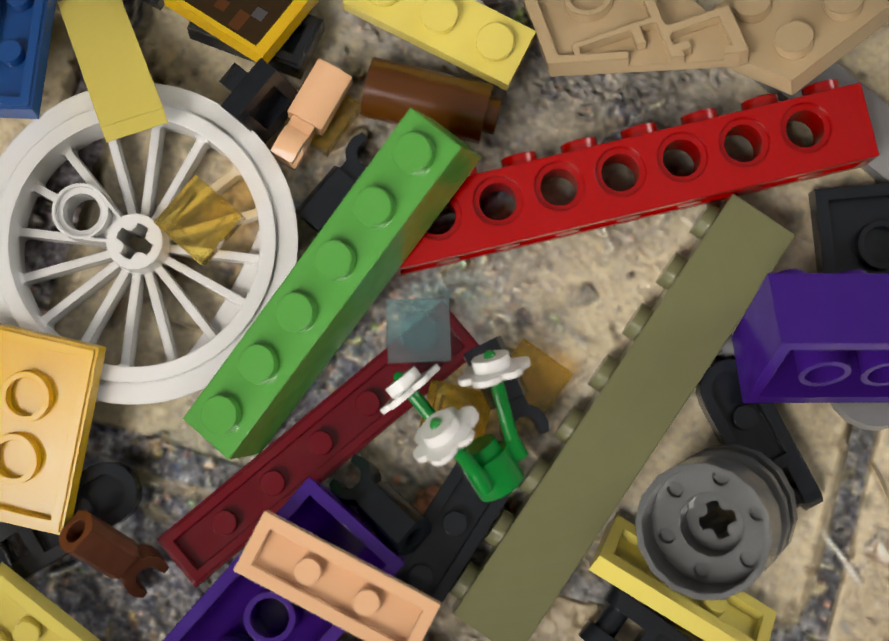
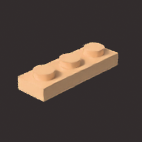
(334, 583)

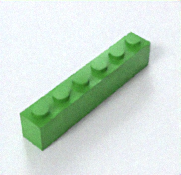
(332, 286)

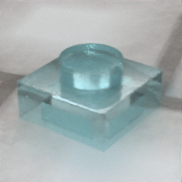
(418, 330)

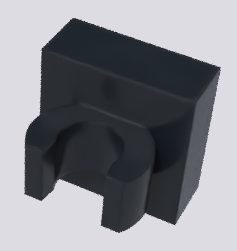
(258, 98)

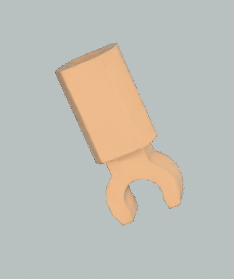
(311, 111)

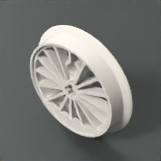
(59, 137)

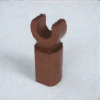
(109, 551)

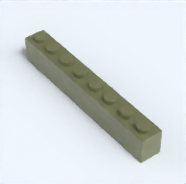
(621, 422)

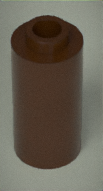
(452, 101)

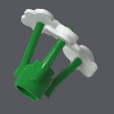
(449, 432)

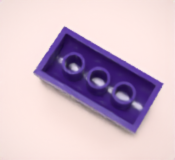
(249, 612)

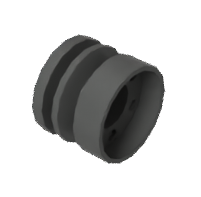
(694, 545)

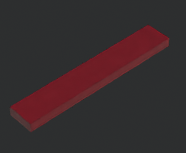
(310, 448)

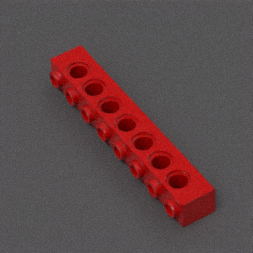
(840, 143)

